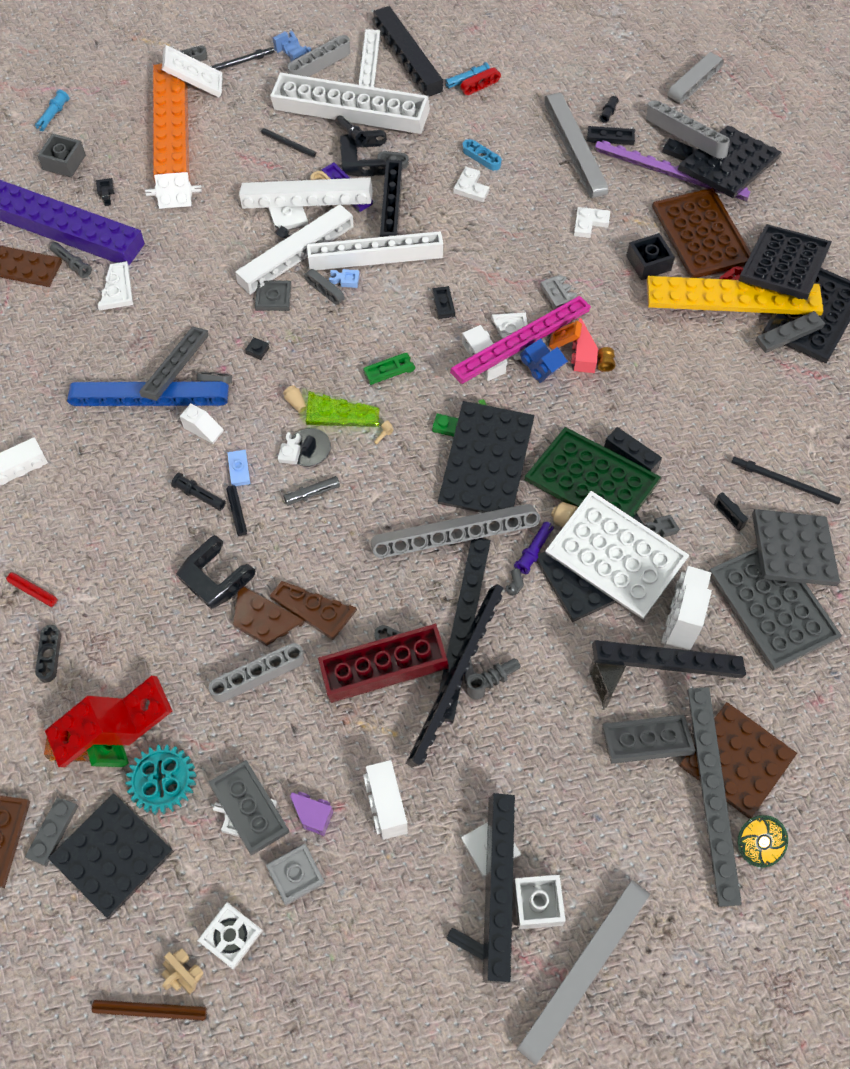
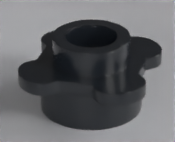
(282, 232)

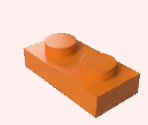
(565, 335)

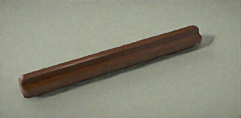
(149, 1010)

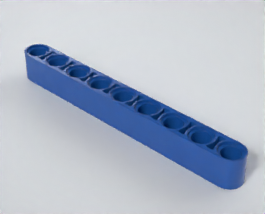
(128, 394)

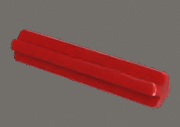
(31, 589)

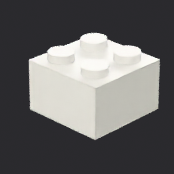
(539, 902)

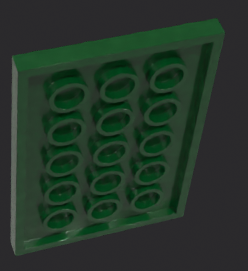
(579, 465)

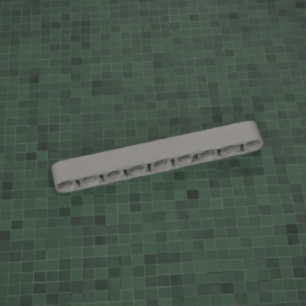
(576, 145)
(446, 527)
(583, 973)

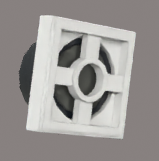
(230, 936)

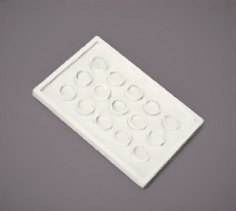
(617, 554)

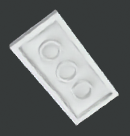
(192, 71)

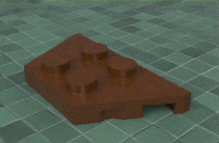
(262, 618)

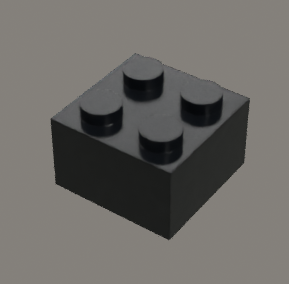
(650, 256)

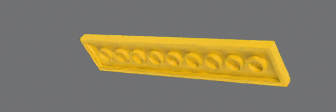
(726, 296)

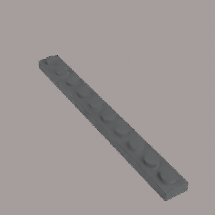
(714, 798)

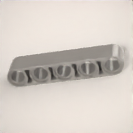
(320, 57)
(695, 77)
(251, 681)

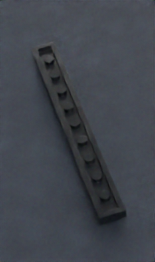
(466, 610)
(452, 683)

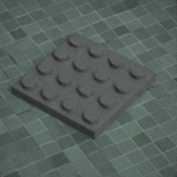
(795, 547)

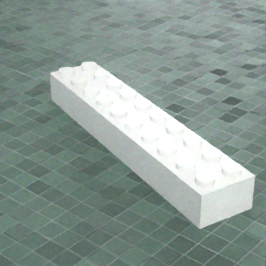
(352, 101)

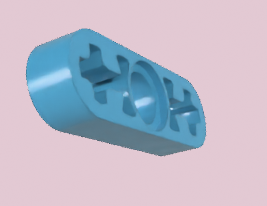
(490, 160)

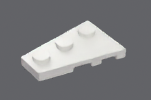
(508, 324)

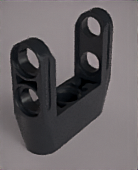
(350, 162)
(201, 585)

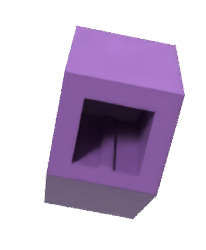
(312, 814)

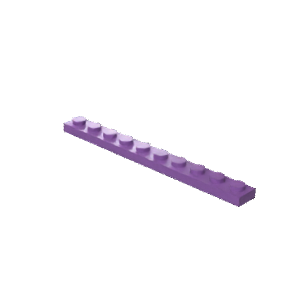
(651, 163)

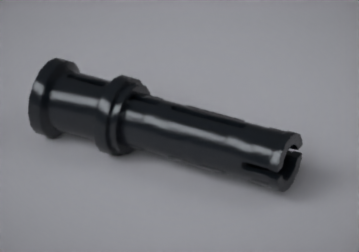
(354, 131)
(190, 488)

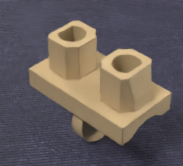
(177, 975)

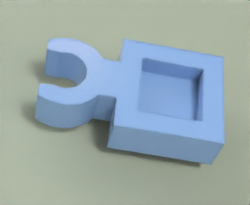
(347, 278)

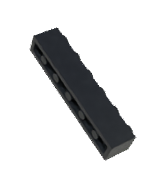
(391, 198)

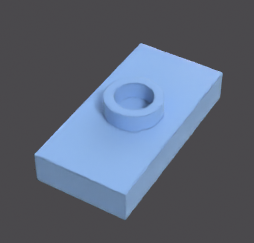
(238, 468)

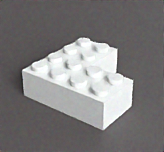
(687, 609)

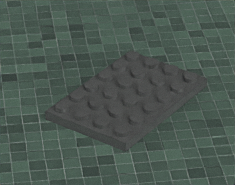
(776, 614)

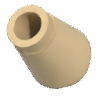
(295, 398)

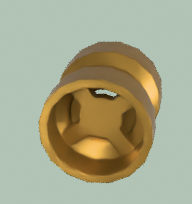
(606, 359)

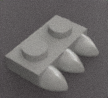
(557, 291)

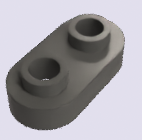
(388, 155)
(214, 377)

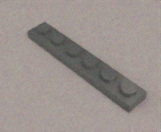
(174, 363)

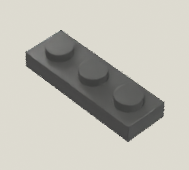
(51, 831)

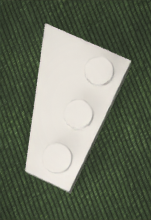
(117, 288)

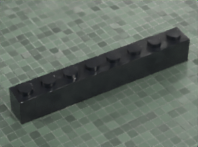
(408, 51)
(499, 889)

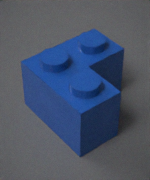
(541, 360)

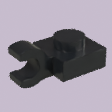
(105, 188)

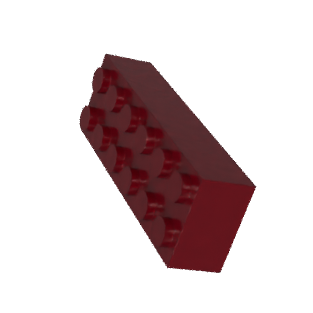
(383, 663)

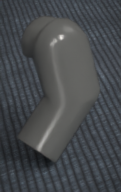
(517, 583)

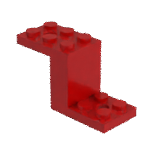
(107, 721)

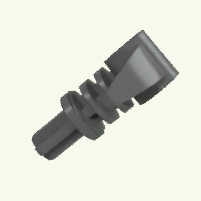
(488, 679)

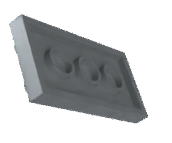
(648, 739)
(248, 807)

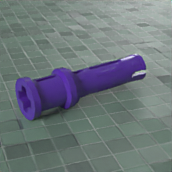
(530, 554)

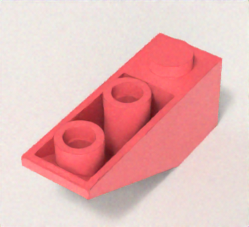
(585, 351)

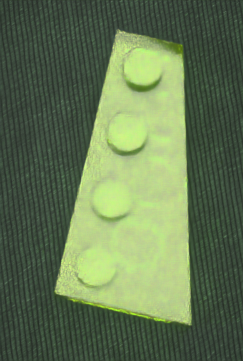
(333, 412)

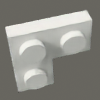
(468, 186)
(590, 217)

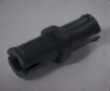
(609, 109)

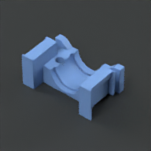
(289, 45)

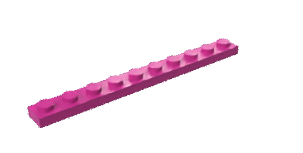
(519, 340)

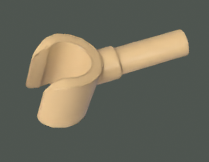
(388, 429)

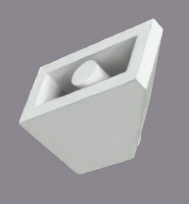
(200, 423)

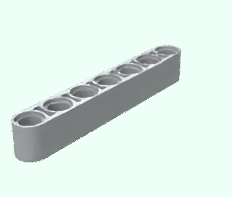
(688, 129)

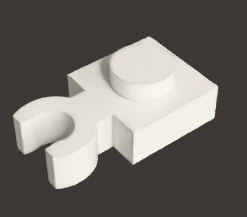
(290, 452)

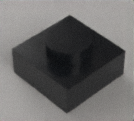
(257, 348)

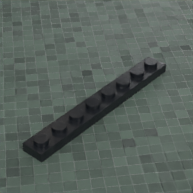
(668, 659)

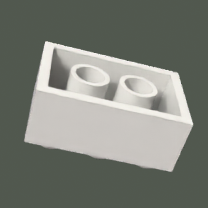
(385, 800)

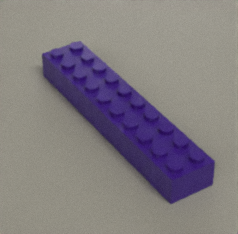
(69, 224)

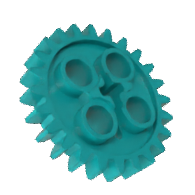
(143, 782)

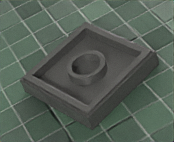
(273, 296)

